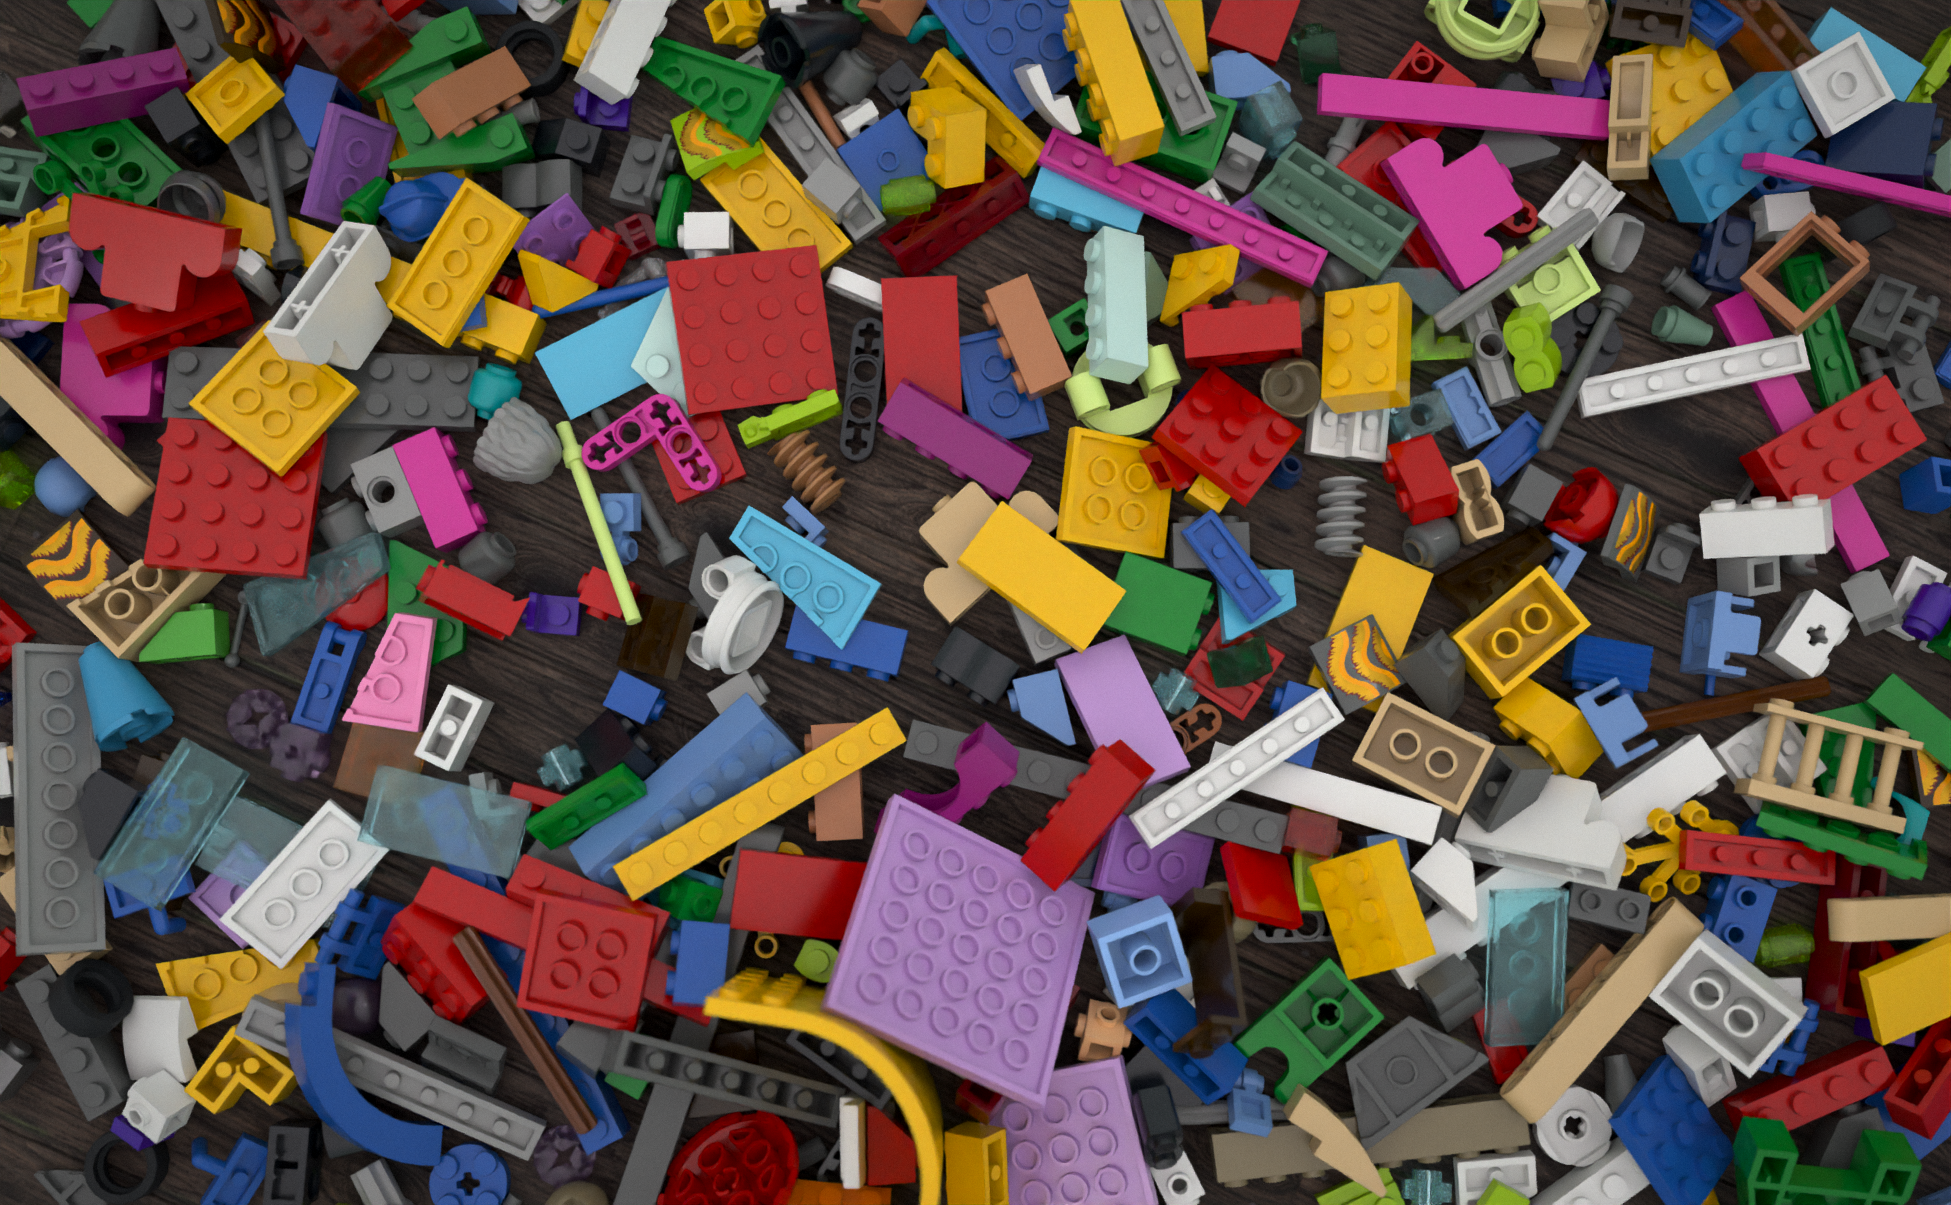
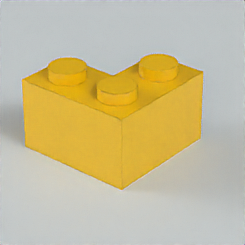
(954, 135)
(1549, 727)
(239, 1066)

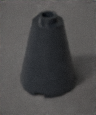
(806, 42)

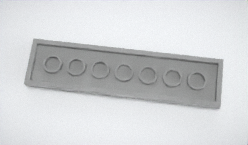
(53, 755)

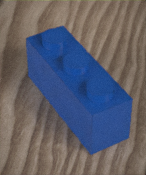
(871, 647)
(1166, 1019)

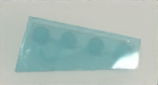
(289, 607)

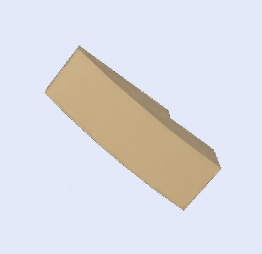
(1630, 117)
(1332, 1139)

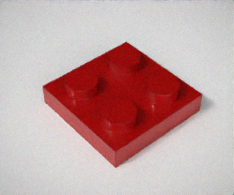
(719, 442)

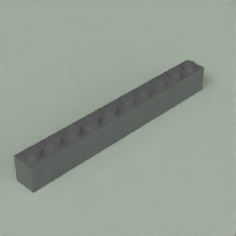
(1054, 774)

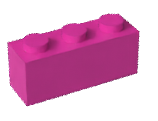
(441, 489)

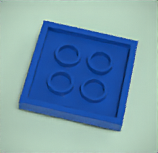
(1672, 1135)

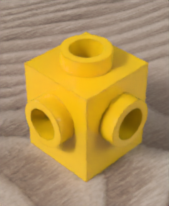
(735, 21)

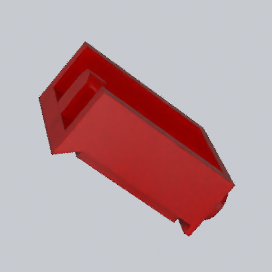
(470, 600)

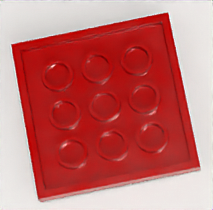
(751, 328)
(229, 510)

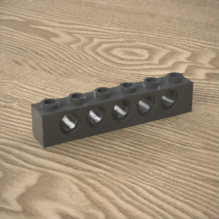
(721, 1078)

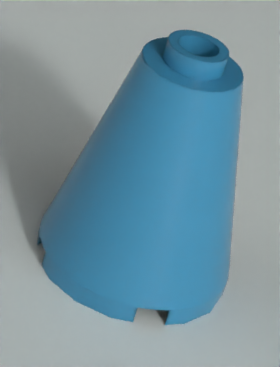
(120, 700)

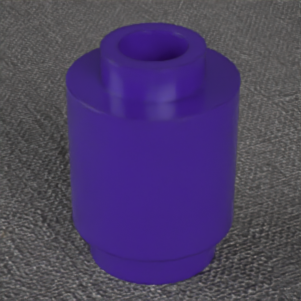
(1928, 611)

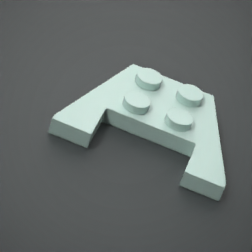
(659, 356)

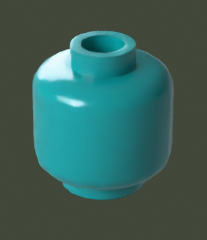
(492, 388)

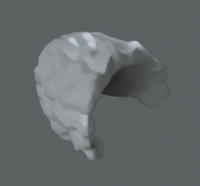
(518, 445)

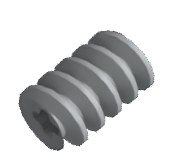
(1340, 516)

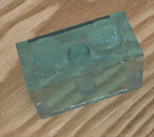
(1270, 119)

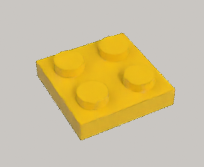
(234, 96)

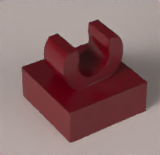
(638, 234)

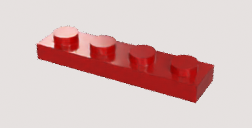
(1755, 858)

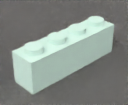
(1116, 305)

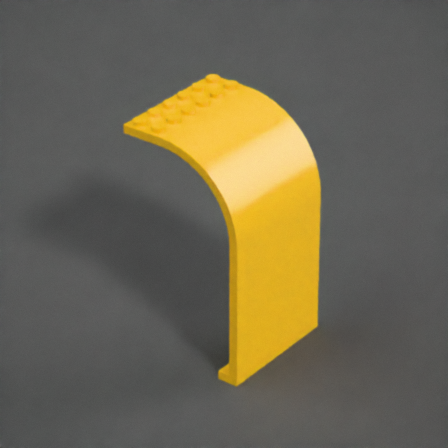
(797, 1005)

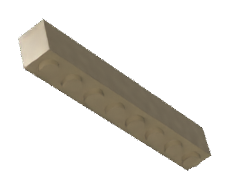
(1442, 1128)

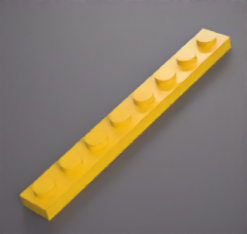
(759, 804)

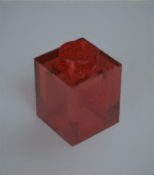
(1311, 835)

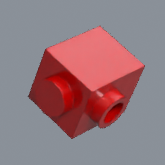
(599, 594)

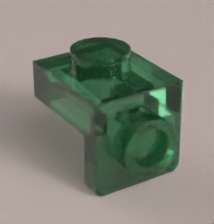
(1316, 51)

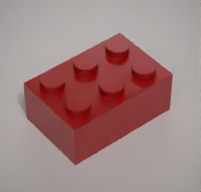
(1242, 333)
(433, 962)

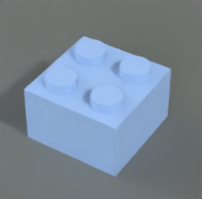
(1139, 951)

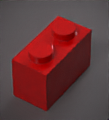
(1420, 479)

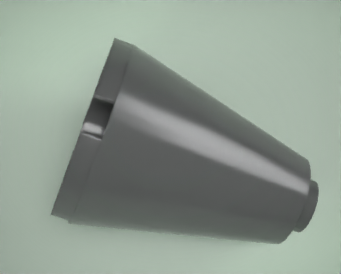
(122, 32)

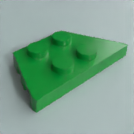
(406, 570)

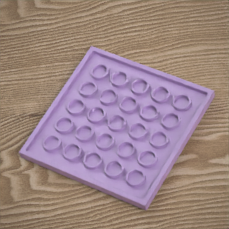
(960, 953)

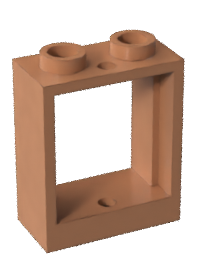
(1825, 231)

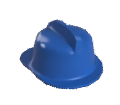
(418, 204)

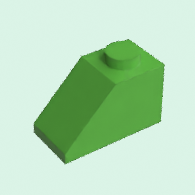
(190, 636)

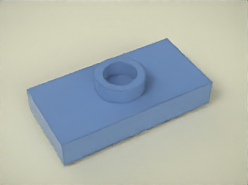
(1468, 408)

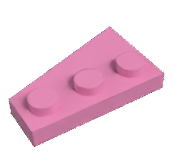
(398, 678)

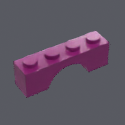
(982, 764)

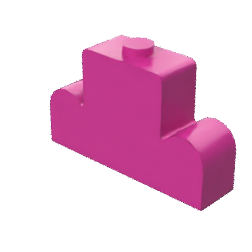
(1455, 205)
(121, 398)

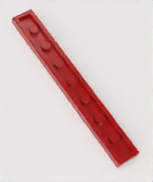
(511, 923)

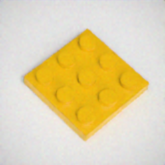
(1684, 87)
(273, 403)
(1111, 496)

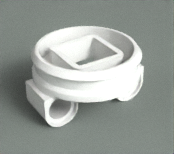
(741, 620)

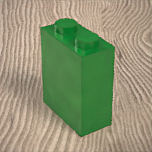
(1159, 605)

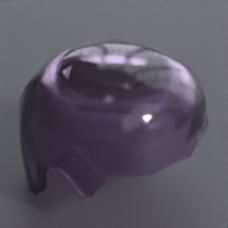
(356, 1006)

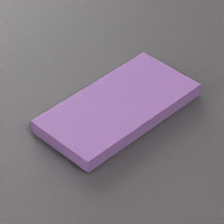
(1120, 704)

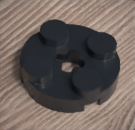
(1582, 320)

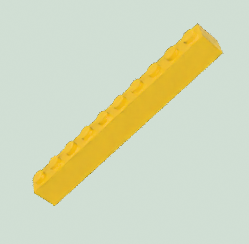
(510, 329)

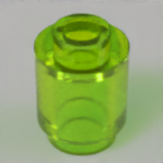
(907, 195)
(1784, 946)

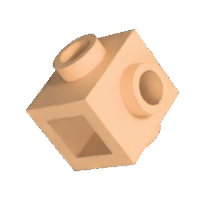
(1101, 1031)

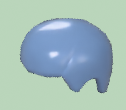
(62, 488)

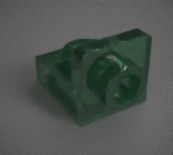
(1240, 663)

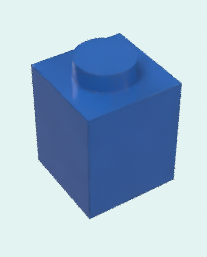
(1927, 486)
(636, 699)

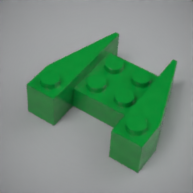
(436, 53)
(1767, 1171)

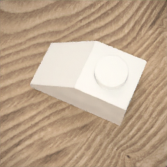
(1449, 880)
(1701, 1064)

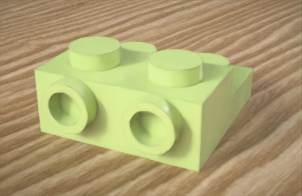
(1556, 284)

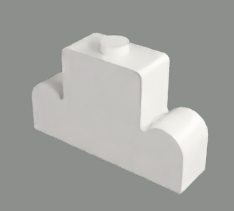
(335, 307)
(1554, 837)

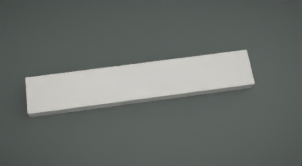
(1693, 375)
(1236, 768)
(1345, 799)

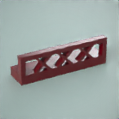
(957, 220)

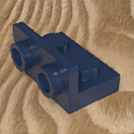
(1723, 253)

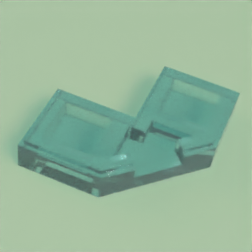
(1424, 286)

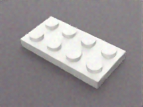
(303, 885)

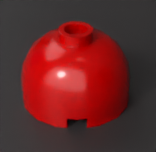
(1583, 508)

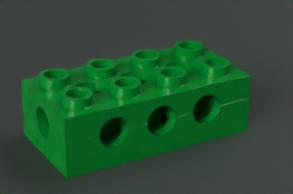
(121, 148)
(1186, 155)

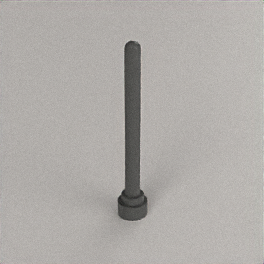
(285, 251)
(1613, 302)
(671, 551)

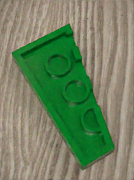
(719, 87)

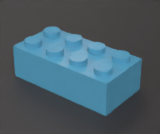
(1704, 162)

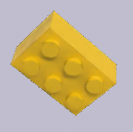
(1367, 348)
(1518, 633)
(1372, 910)

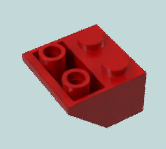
(1427, 67)

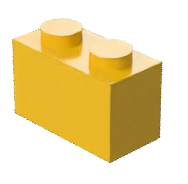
(976, 1165)

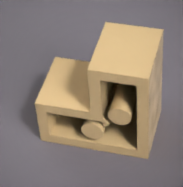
(1569, 37)

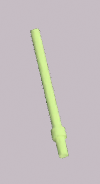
(573, 460)

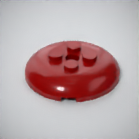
(735, 1163)

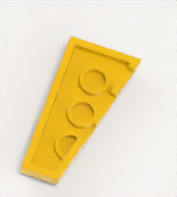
(226, 981)

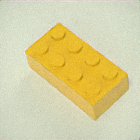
(1114, 79)

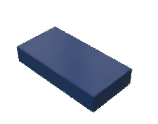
(1511, 449)

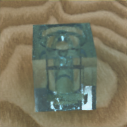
(1432, 406)

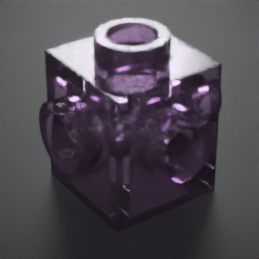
(300, 752)

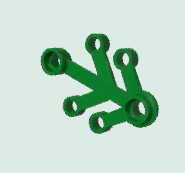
(56, 177)

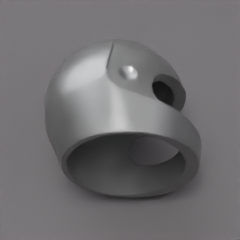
(193, 195)

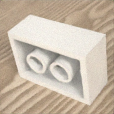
(1728, 1003)

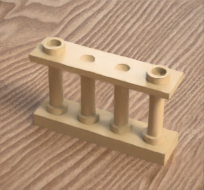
(1801, 793)

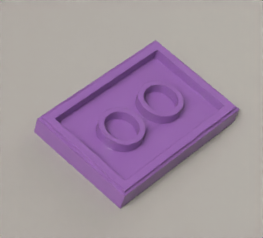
(347, 157)
(1166, 870)

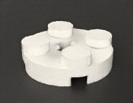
(1594, 1133)

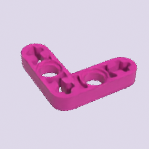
(653, 429)

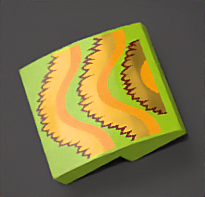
(708, 144)

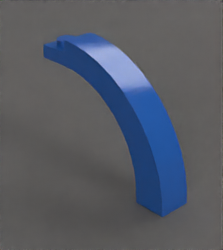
(329, 1089)

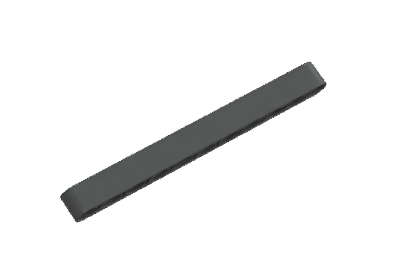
(669, 1106)

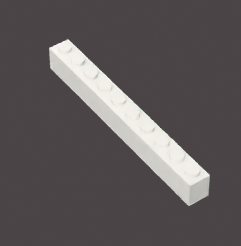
(1663, 781)

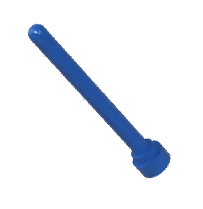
(609, 296)

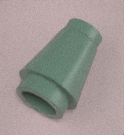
(1679, 326)

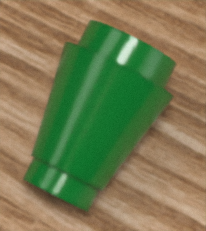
(364, 203)

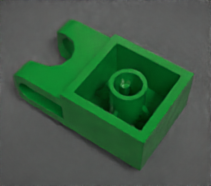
(1306, 1040)

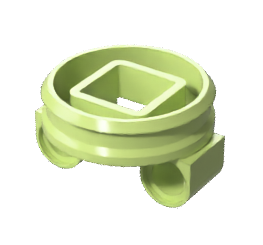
(1479, 39)
(1132, 420)

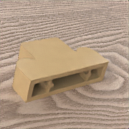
(950, 532)

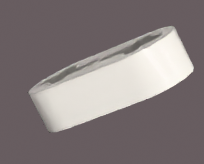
(855, 288)

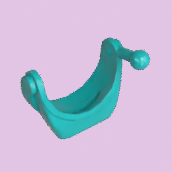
(1915, 816)

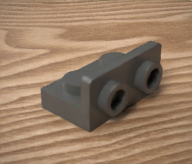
(644, 174)
(1609, 908)

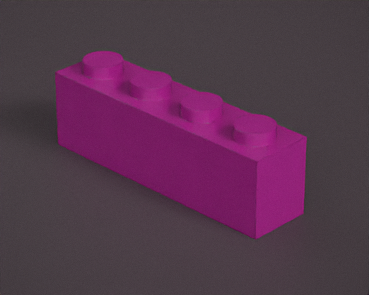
(100, 91)
(954, 438)

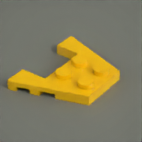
(18, 267)

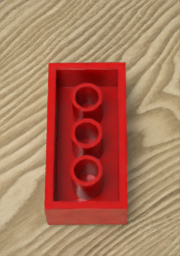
(1835, 445)

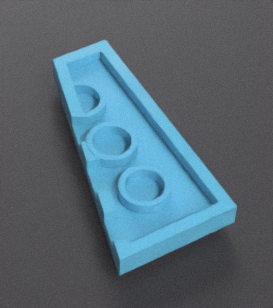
(814, 579)

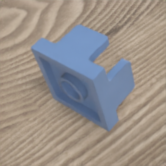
(1715, 632)
(1614, 723)

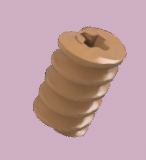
(807, 471)

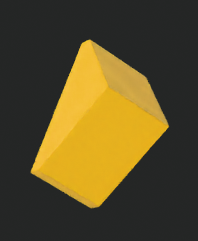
(551, 284)

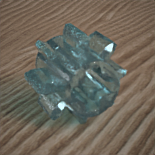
(1175, 691)
(562, 767)
(1426, 1188)

